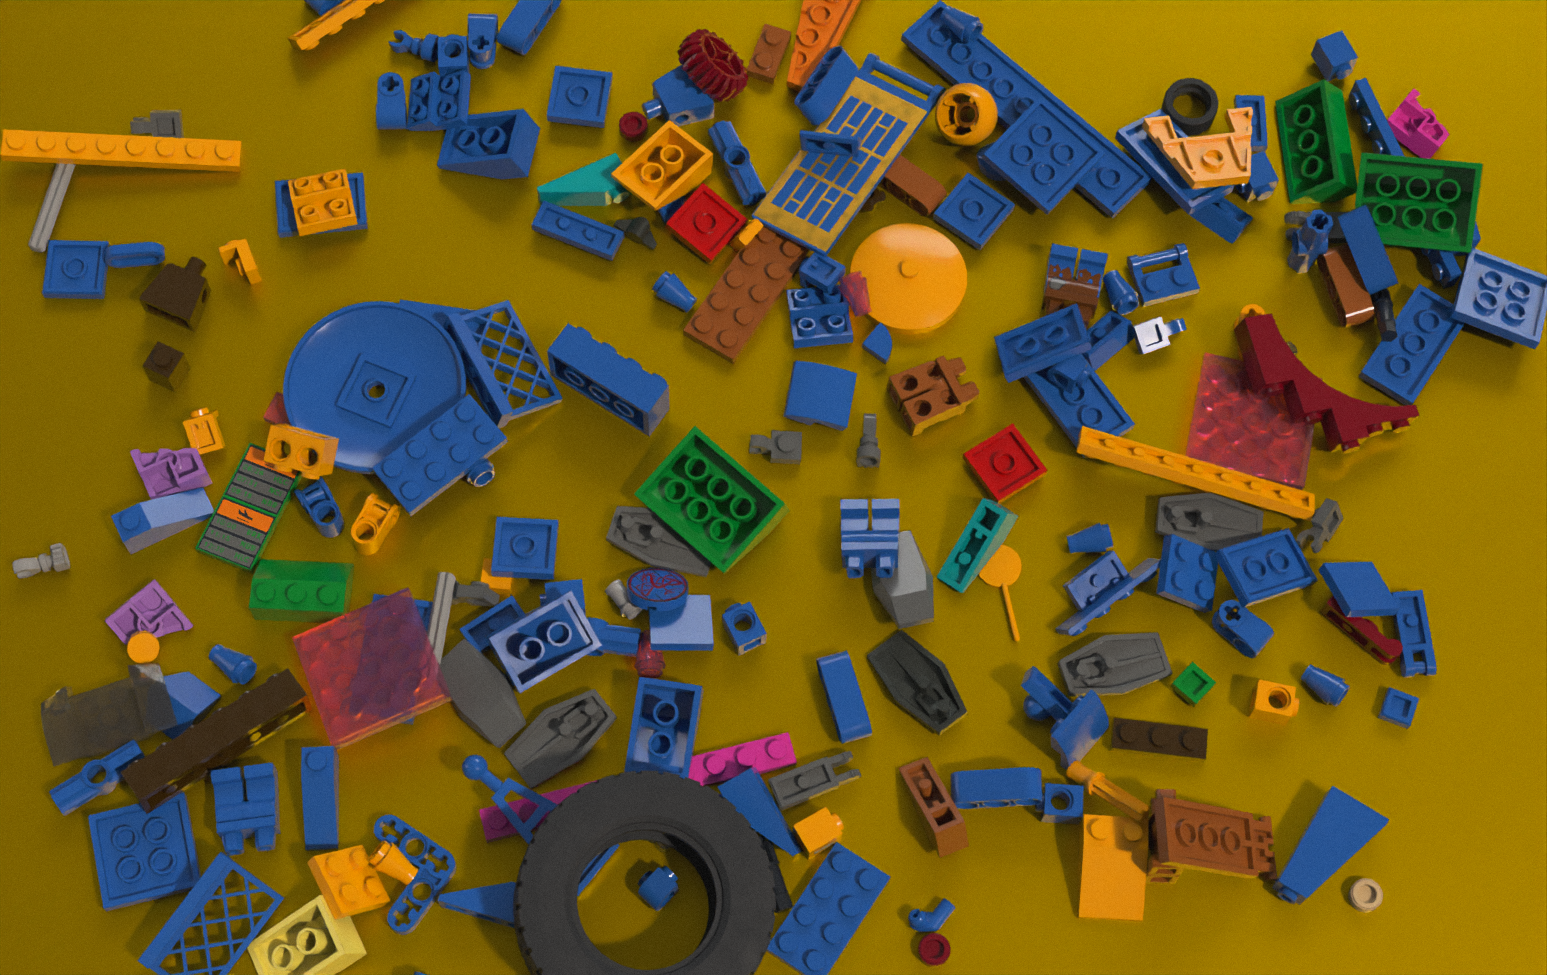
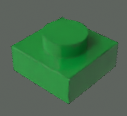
(1193, 684)

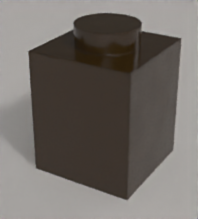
(166, 366)

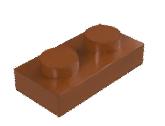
(768, 53)

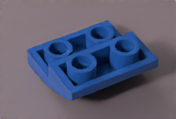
(439, 101)
(818, 317)
(820, 394)
(1080, 729)

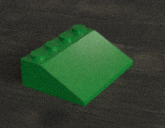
(1421, 200)
(711, 500)

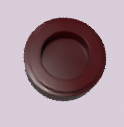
(633, 126)
(933, 950)

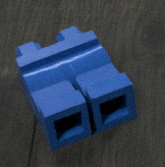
(866, 547)
(248, 815)

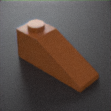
(934, 807)

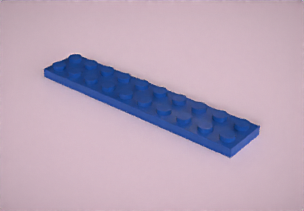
(1108, 184)

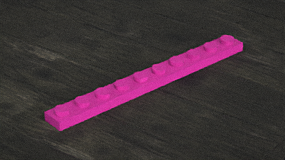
(707, 768)

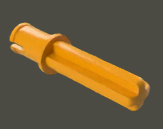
(1098, 785)

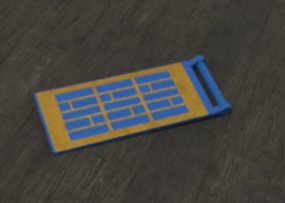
(825, 191)

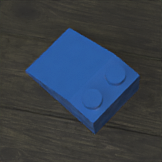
(491, 145)
(543, 641)
(664, 727)

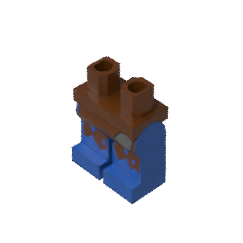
(1063, 291)

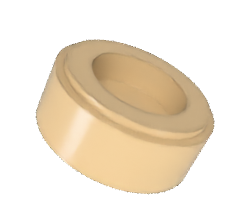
(1365, 895)

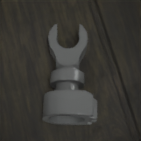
(868, 453)

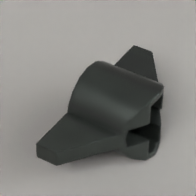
(637, 231)

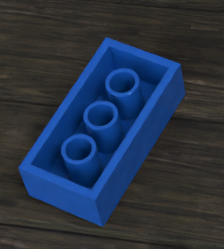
(609, 379)

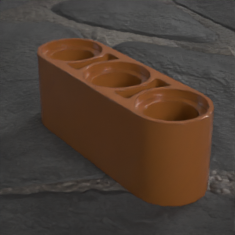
(913, 187)
(1345, 286)

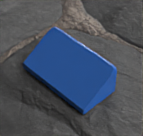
(830, 143)
(1223, 219)
(1107, 338)

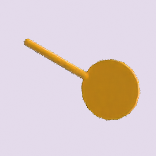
(1001, 572)

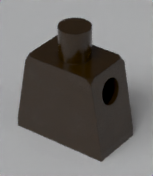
(178, 294)

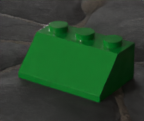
(301, 590)

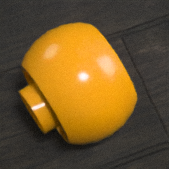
(985, 114)

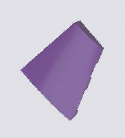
(171, 471)
(148, 611)

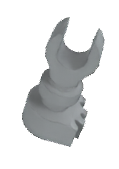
(29, 566)

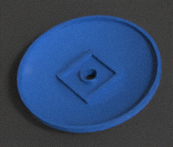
(364, 348)

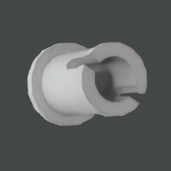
(618, 594)

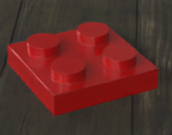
(706, 223)
(1004, 464)

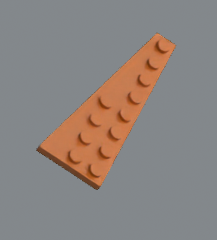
(819, 30)

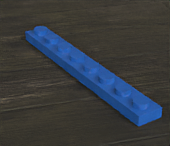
(1384, 142)

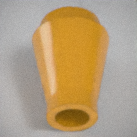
(392, 862)

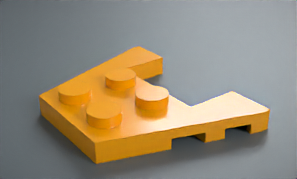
(1208, 158)

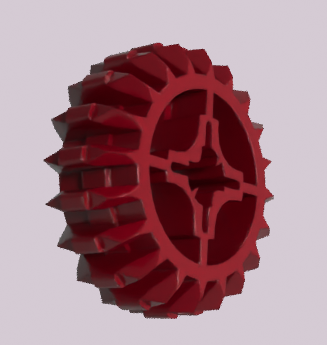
(713, 65)

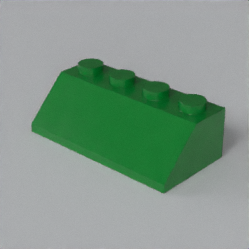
(1316, 145)

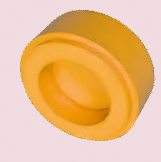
(143, 647)

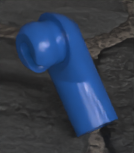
(931, 921)

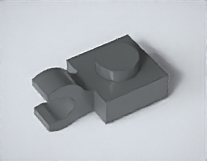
(161, 124)
(783, 446)
(1324, 522)
(475, 594)

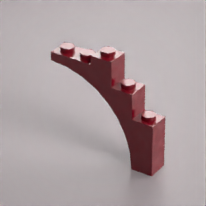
(1309, 400)

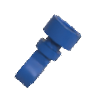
(426, 49)

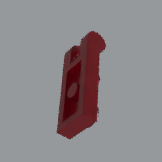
(1363, 633)

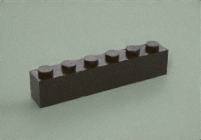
(216, 740)

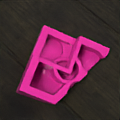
(1417, 127)

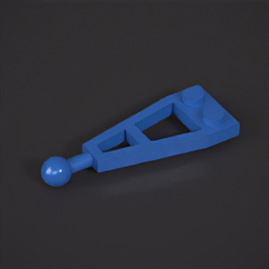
(476, 768)

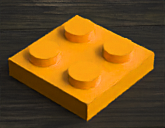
(348, 881)

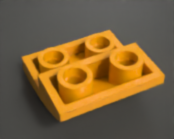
(322, 202)

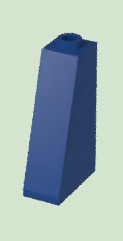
(1330, 839)

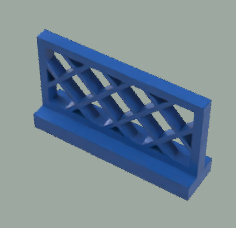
(482, 377)
(194, 904)

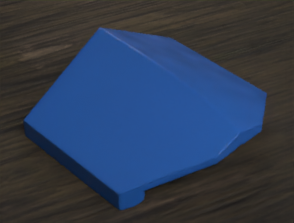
(190, 701)

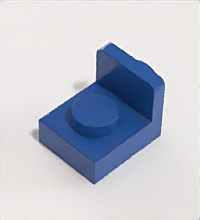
(821, 272)

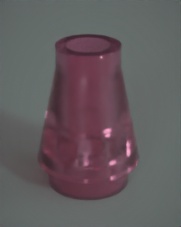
(855, 291)
(649, 662)

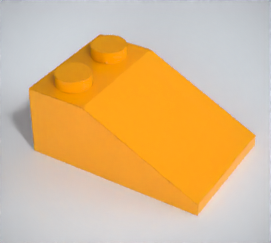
(665, 167)
(1112, 867)

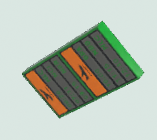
(248, 511)

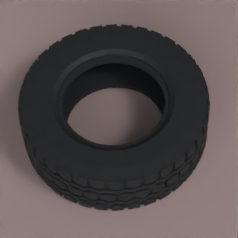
(656, 810)

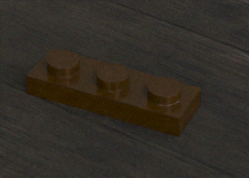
(1159, 740)

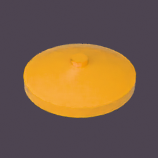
(911, 277)

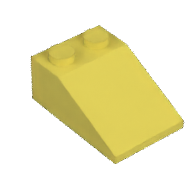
(307, 943)

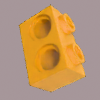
(301, 445)

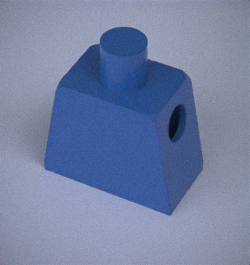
(678, 100)

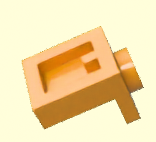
(240, 252)
(204, 430)

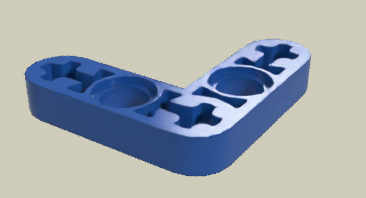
(425, 874)

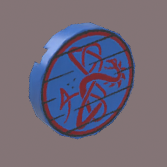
(657, 589)

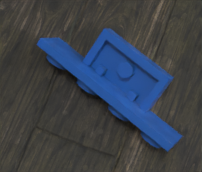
(1100, 587)

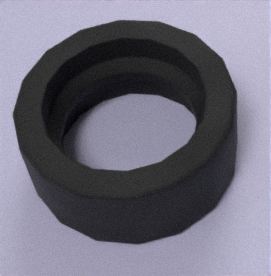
(1195, 88)

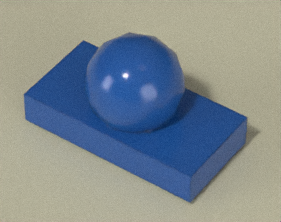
(1043, 697)

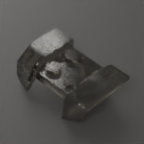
(107, 715)

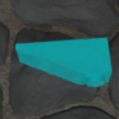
(586, 186)
(977, 544)

